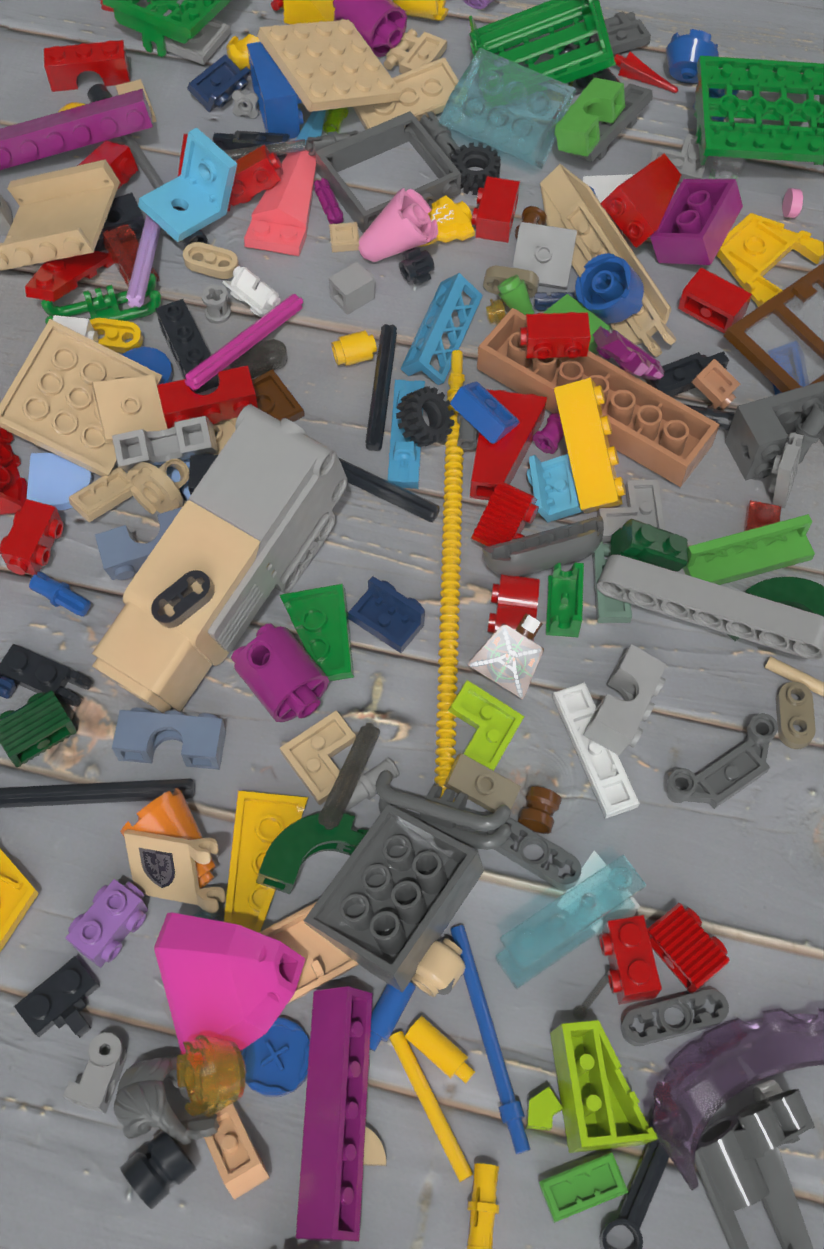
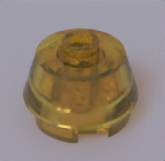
(211, 1073)

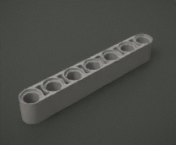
(713, 606)

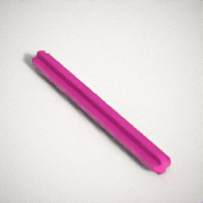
(243, 342)

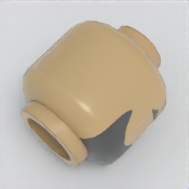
(439, 968)

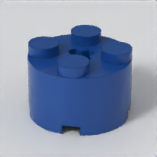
(610, 288)

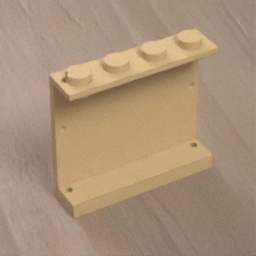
(58, 214)

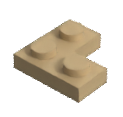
(311, 754)

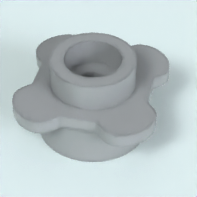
(249, 98)

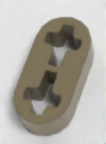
(496, 274)

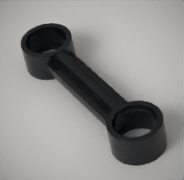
(640, 1192)

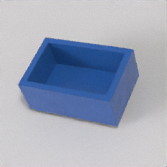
(275, 95)

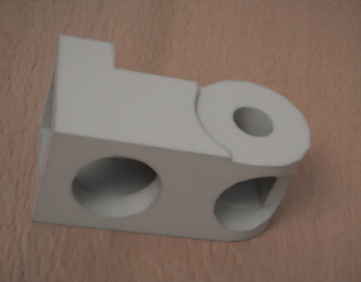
(101, 1074)

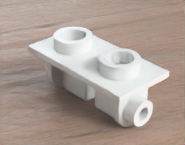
(243, 288)

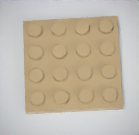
(329, 64)
(55, 397)

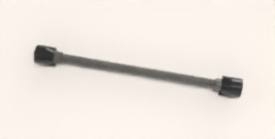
(100, 92)

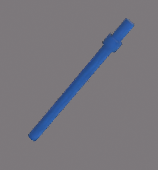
(511, 1110)

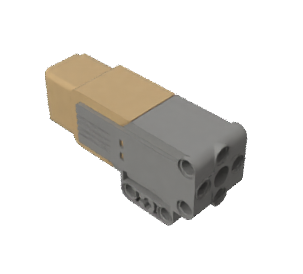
(245, 527)

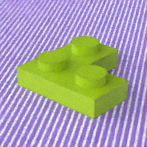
(493, 723)

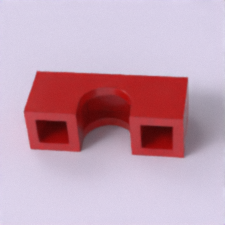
(67, 62)
(224, 403)

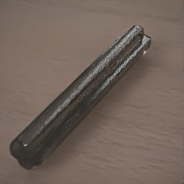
(349, 776)

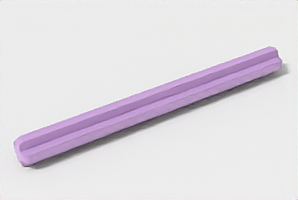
(143, 263)

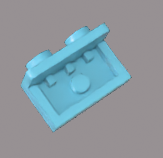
(553, 487)

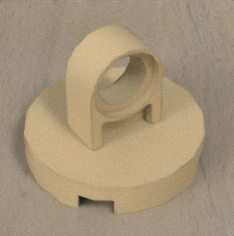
(154, 488)

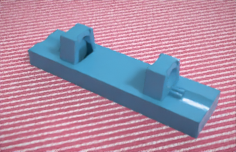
(403, 455)

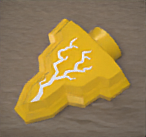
(452, 220)

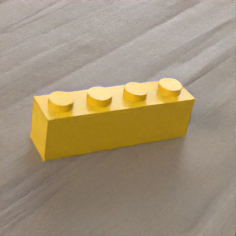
(588, 445)

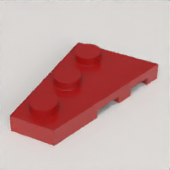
(61, 276)

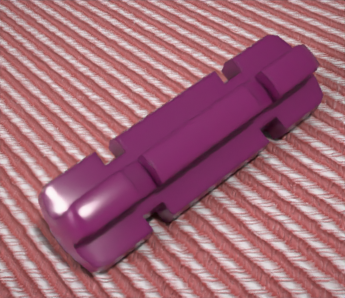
(328, 201)

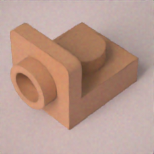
(717, 385)

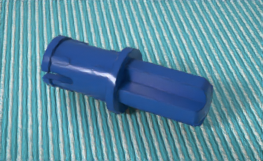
(59, 594)

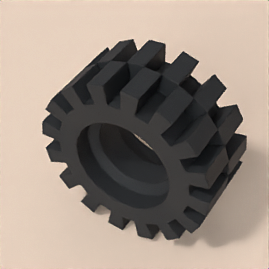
(476, 157)
(437, 413)

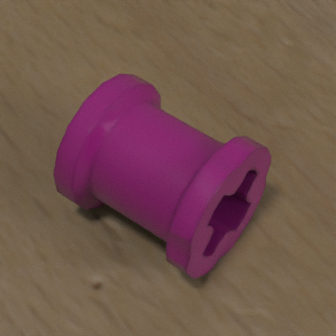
(550, 436)

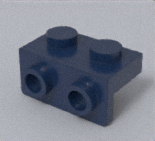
(218, 83)
(388, 614)

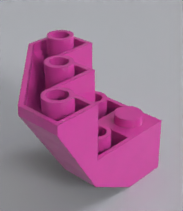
(224, 978)

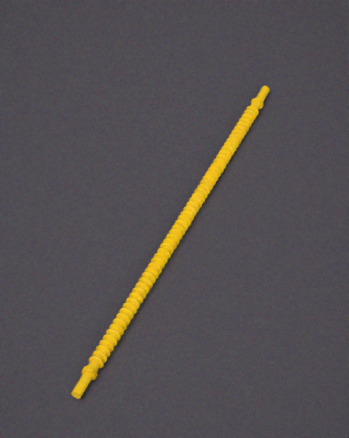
(450, 585)

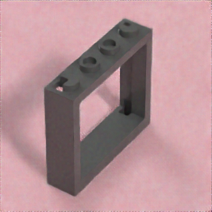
(377, 141)

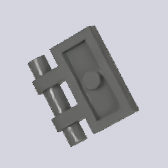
(626, 32)

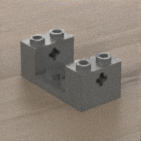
(762, 428)

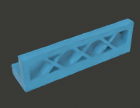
(438, 322)

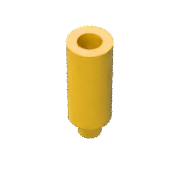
(439, 1050)

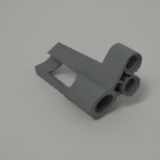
(744, 1165)

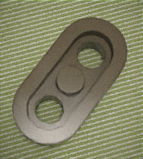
(795, 712)

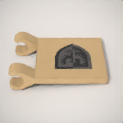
(167, 868)

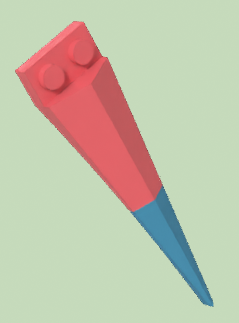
(284, 211)

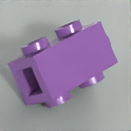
(108, 922)

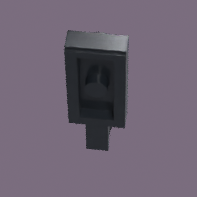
(245, 139)
(681, 373)

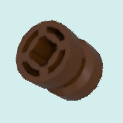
(540, 809)

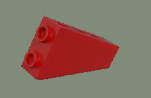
(643, 199)
(504, 457)

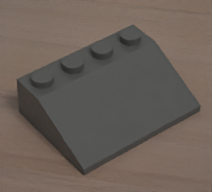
(395, 895)

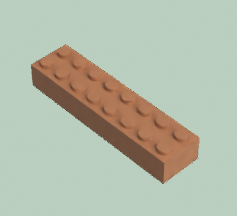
(643, 419)

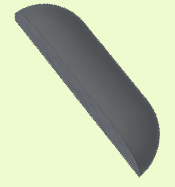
(545, 549)

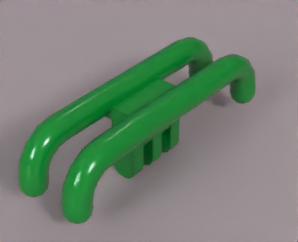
(107, 305)

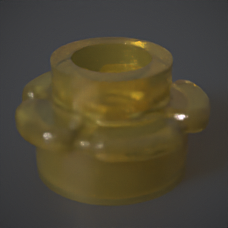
(496, 311)

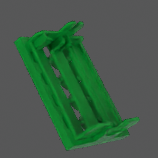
(546, 19)
(179, 25)
(748, 139)

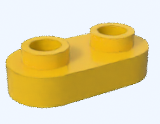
(116, 334)

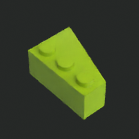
(593, 1092)

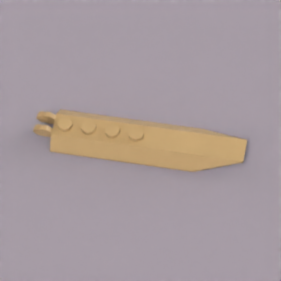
(574, 206)

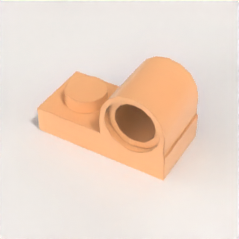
(235, 1154)

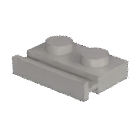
(785, 470)

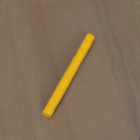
(431, 1106)

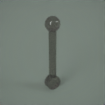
(580, 1011)

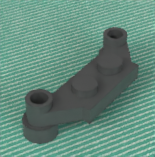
(729, 773)

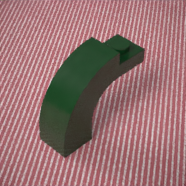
(791, 592)
(299, 843)

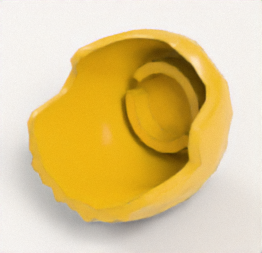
(238, 51)

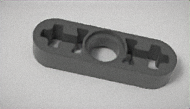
(537, 867)
(697, 999)

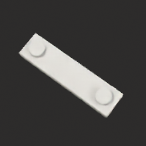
(600, 764)

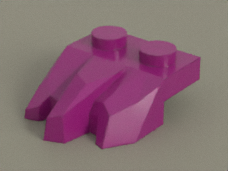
(627, 354)

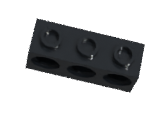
(184, 339)

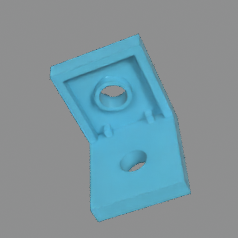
(200, 190)

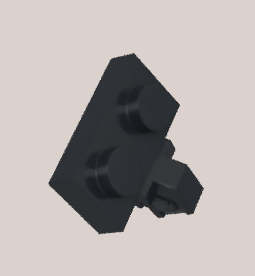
(59, 1000)

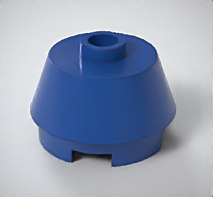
(684, 54)

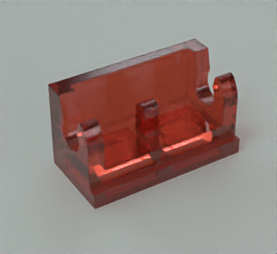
(123, 248)

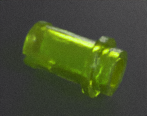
(334, 119)

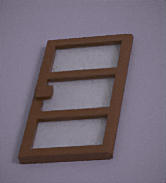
(786, 334)

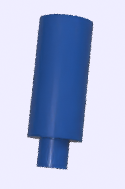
(388, 1012)

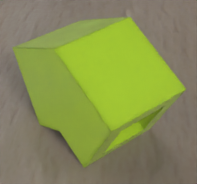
(541, 1110)

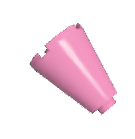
(399, 227)

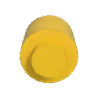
(353, 348)

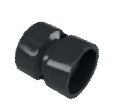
(157, 1169)

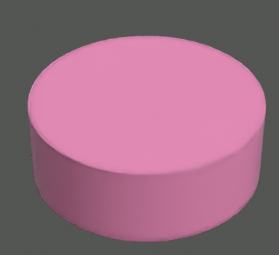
(792, 203)

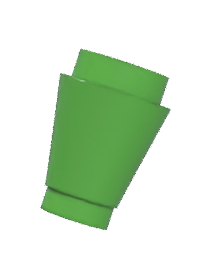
(515, 295)

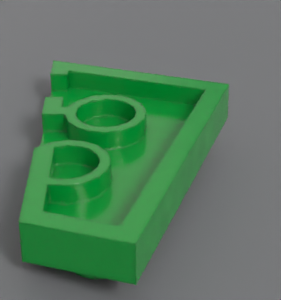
(323, 627)

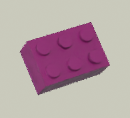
(697, 221)

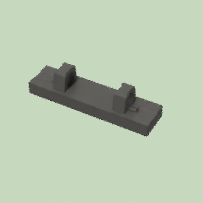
(635, 101)

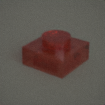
(761, 514)

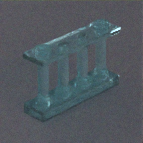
(569, 921)

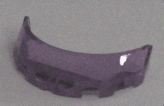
(721, 1066)

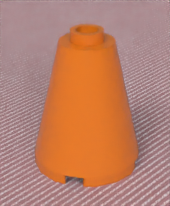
(172, 817)

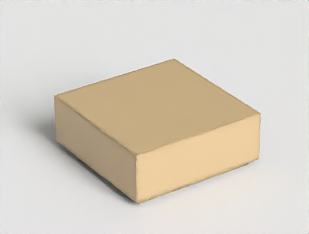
(344, 237)

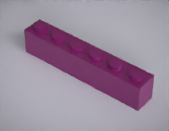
(74, 128)
(335, 1116)

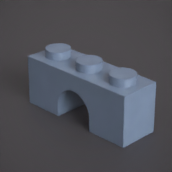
(120, 552)
(142, 731)

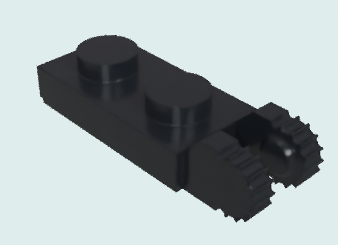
(42, 674)

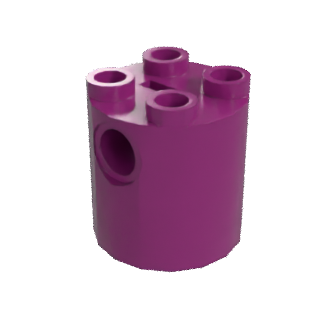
(377, 21)
(281, 673)

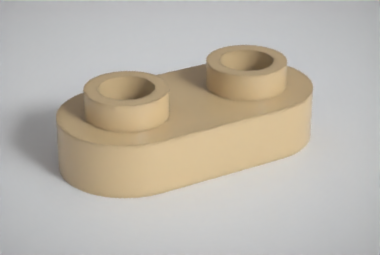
(214, 260)

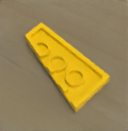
(256, 825)

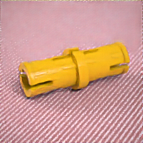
(483, 1206)

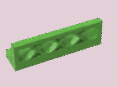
(751, 552)

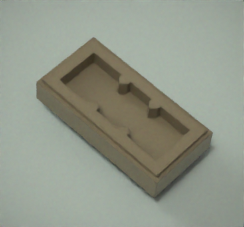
(481, 784)

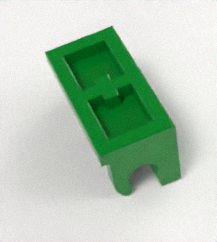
(565, 601)

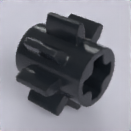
(416, 266)

